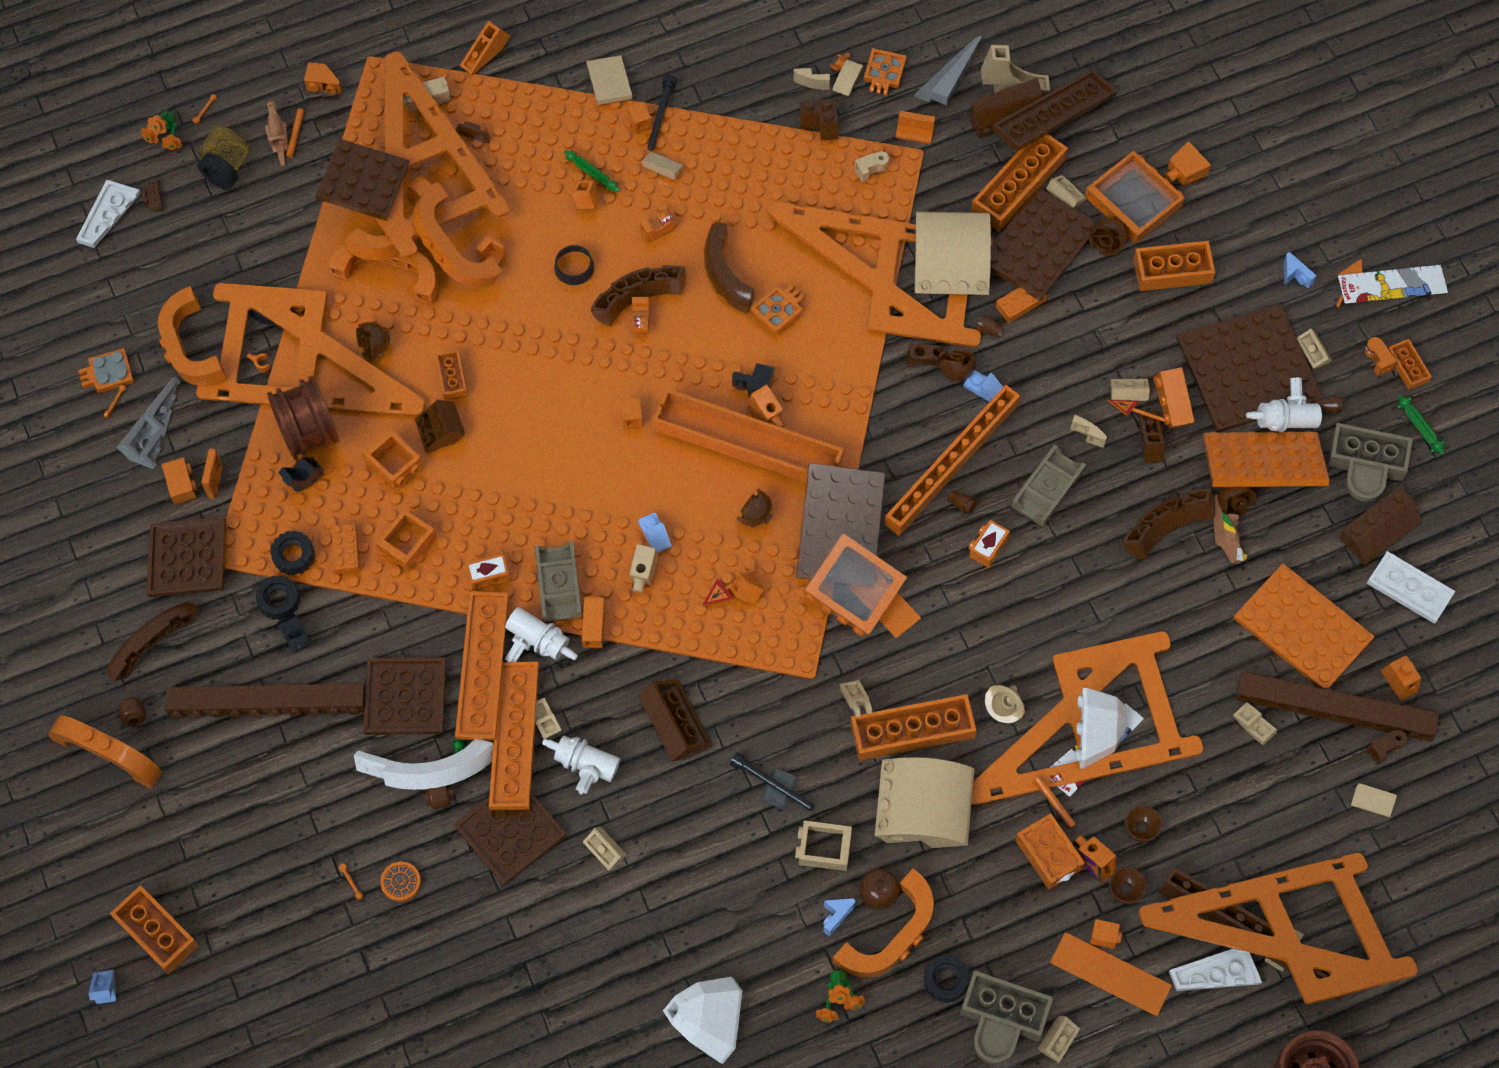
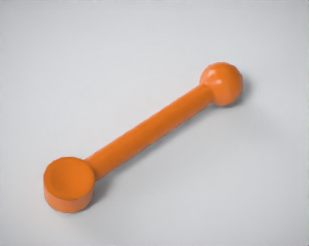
(196, 120)
(122, 388)
(343, 868)

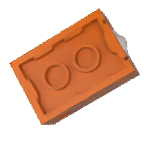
(1049, 851)

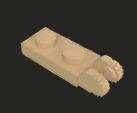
(856, 697)

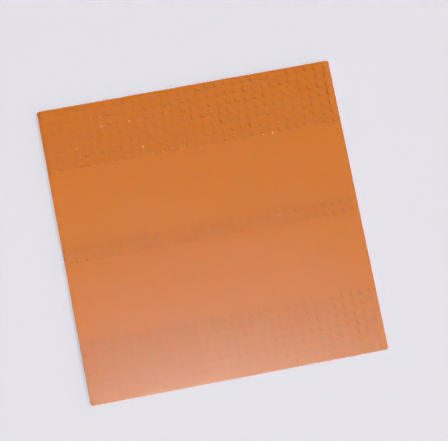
(548, 379)

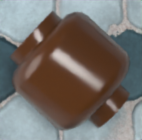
(132, 711)
(439, 796)

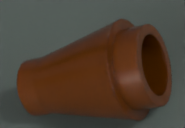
(989, 326)
(1331, 404)
(962, 502)

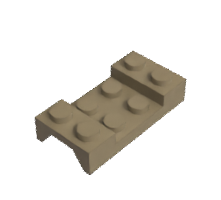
(1047, 486)
(558, 583)

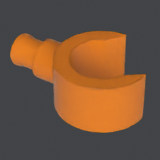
(840, 62)
(257, 359)

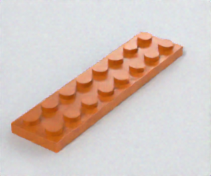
(482, 666)
(514, 737)

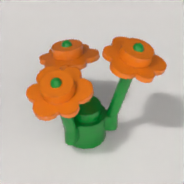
(158, 125)
(839, 991)

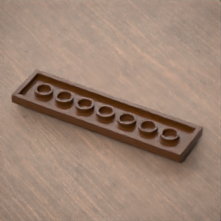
(1054, 110)

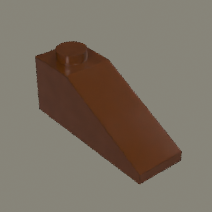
(1151, 438)

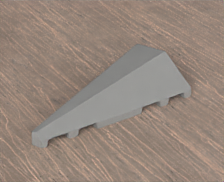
(944, 82)
(145, 437)

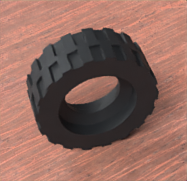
(218, 171)
(292, 567)
(272, 584)
(943, 994)

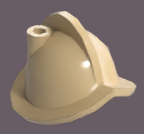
(1004, 703)

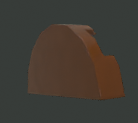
(473, 131)
(152, 196)

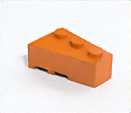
(1174, 398)

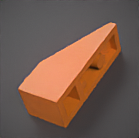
(486, 46)

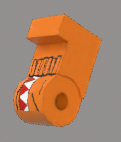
(657, 225)
(640, 312)
(1380, 356)

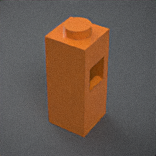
(593, 622)

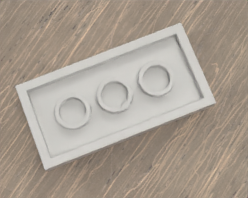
(1411, 587)

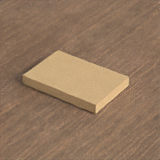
(609, 80)

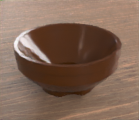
(1149, 817)
(1127, 876)

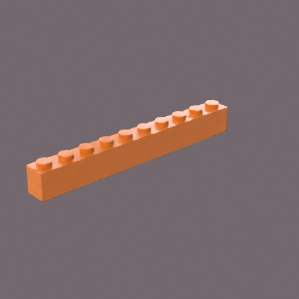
(952, 460)

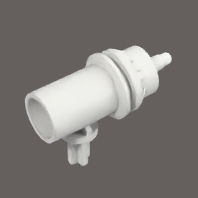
(1280, 415)
(532, 631)
(589, 760)

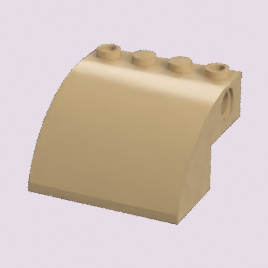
(952, 253)
(924, 802)

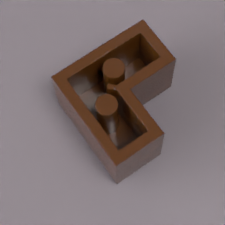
(821, 116)

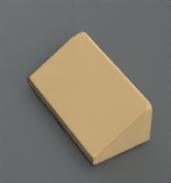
(662, 165)
(1066, 191)
(1313, 349)
(1130, 389)
(1373, 800)
(604, 848)
(1059, 1038)

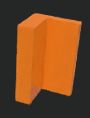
(915, 127)

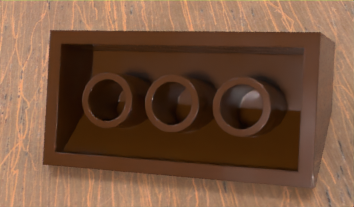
(1002, 104)
(1381, 525)
(674, 719)

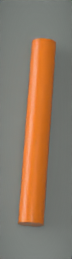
(295, 132)
(1055, 802)

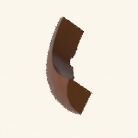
(722, 279)
(639, 283)
(1166, 518)
(147, 637)

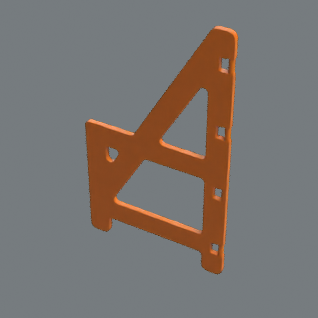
(447, 141)
(276, 305)
(916, 319)
(1106, 663)
(1346, 972)

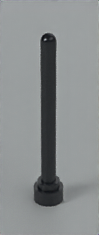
(668, 82)
(740, 762)

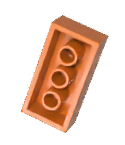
(1174, 265)
(154, 929)

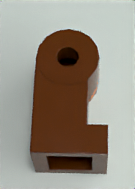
(923, 355)
(1390, 742)

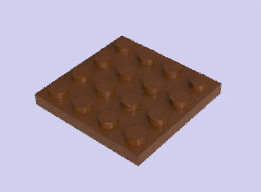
(362, 179)
(186, 556)
(404, 696)
(510, 838)

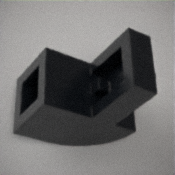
(761, 376)
(303, 474)
(293, 633)

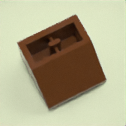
(439, 425)

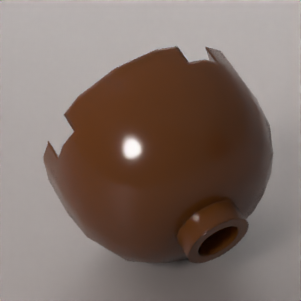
(1108, 237)
(373, 339)
(957, 365)
(1236, 499)
(756, 510)
(879, 889)

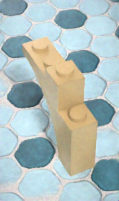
(1003, 74)

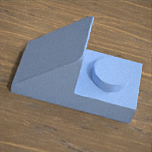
(1297, 269)
(983, 386)
(654, 532)
(840, 910)
(103, 987)

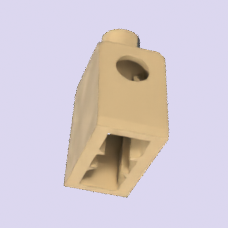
(644, 560)

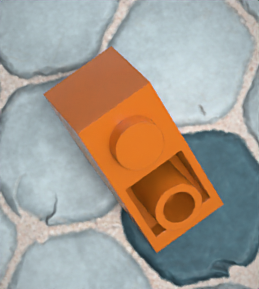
(321, 79)

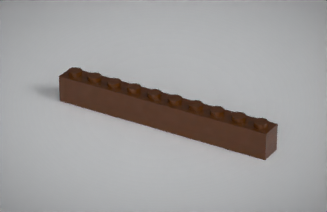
(265, 699)
(1336, 706)
(1180, 884)

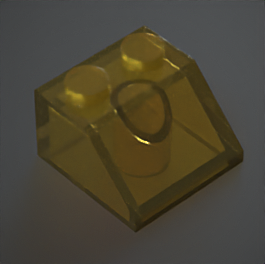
(226, 145)

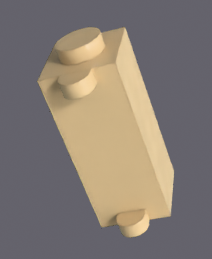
(438, 90)

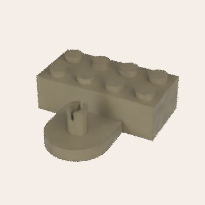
(1369, 459)
(1003, 1015)

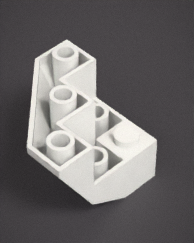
(1100, 726)
(708, 1015)

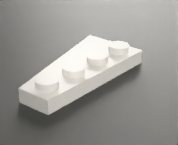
(106, 211)
(1217, 971)

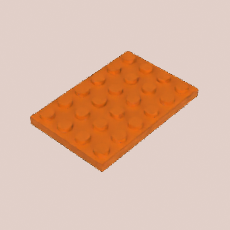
(1265, 459)
(1303, 627)

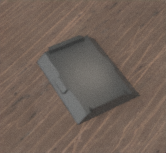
(773, 796)

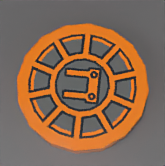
(400, 881)

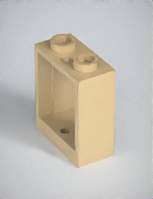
(822, 862)

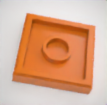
(212, 474)

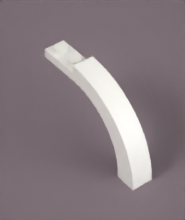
(430, 774)

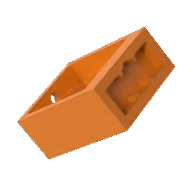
(380, 446)
(396, 555)

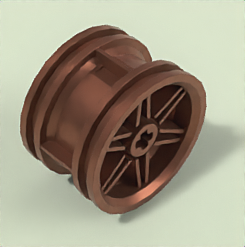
(303, 417)
(1324, 1045)

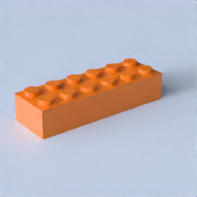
(1019, 180)
(913, 727)

